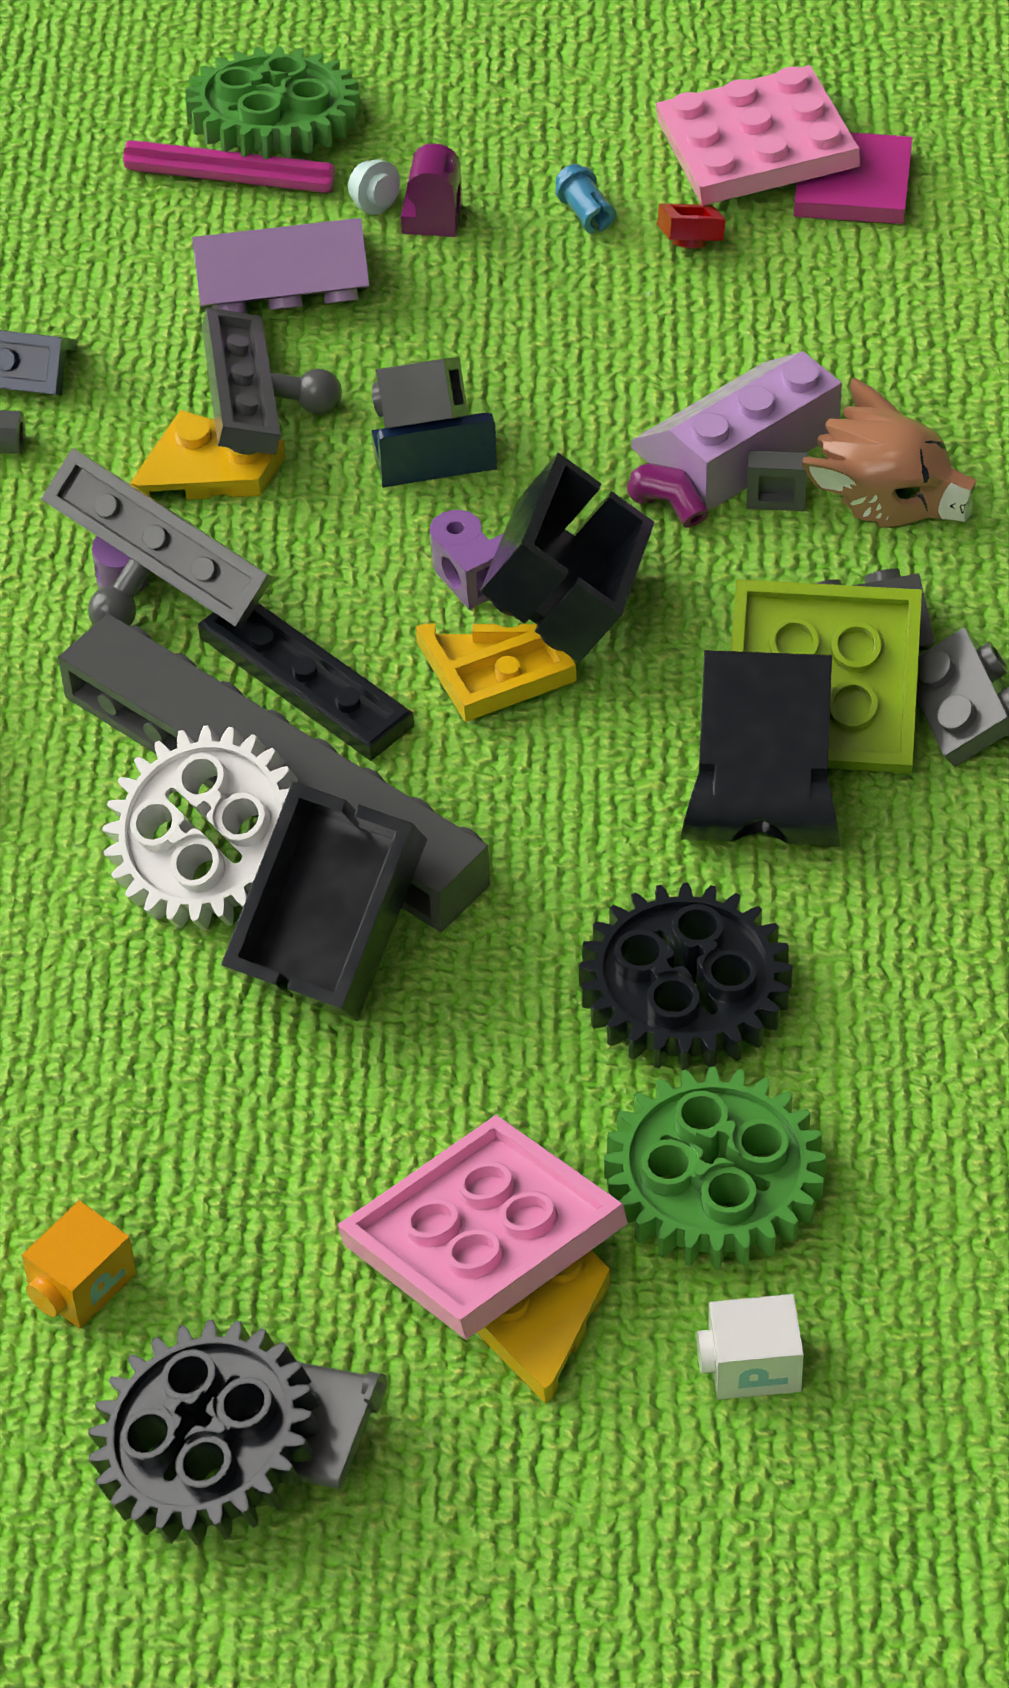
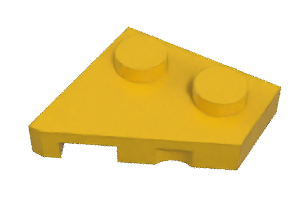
(193, 462)
(494, 666)
(549, 1324)

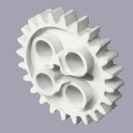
(163, 868)

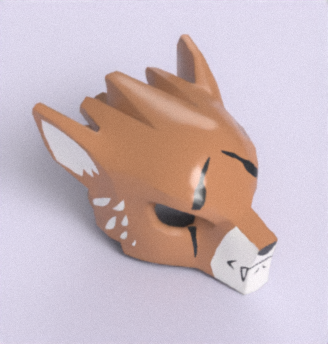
(887, 451)

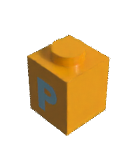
(78, 1265)

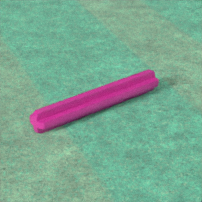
(229, 166)

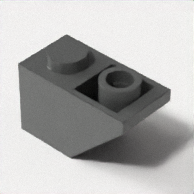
(420, 392)

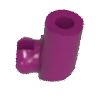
(669, 484)

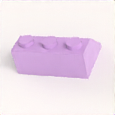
(281, 265)
(766, 409)

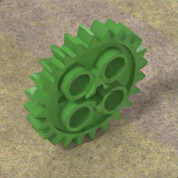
(272, 102)
(715, 1167)

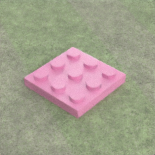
(757, 134)
(482, 1226)

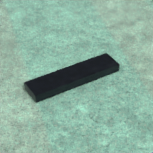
(311, 680)

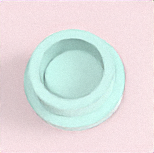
(374, 186)

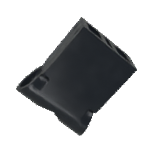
(764, 749)

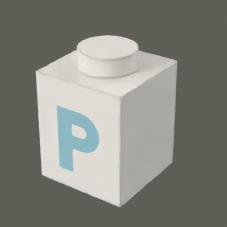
(752, 1347)

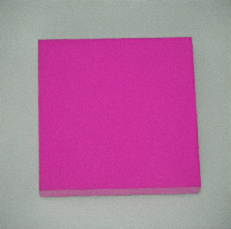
(862, 193)

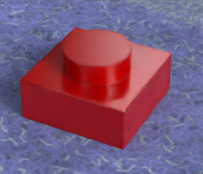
(691, 224)

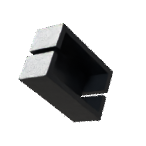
(565, 580)
(324, 901)

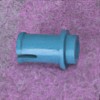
(578, 188)

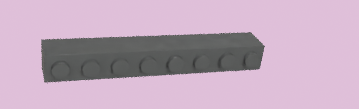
(156, 693)

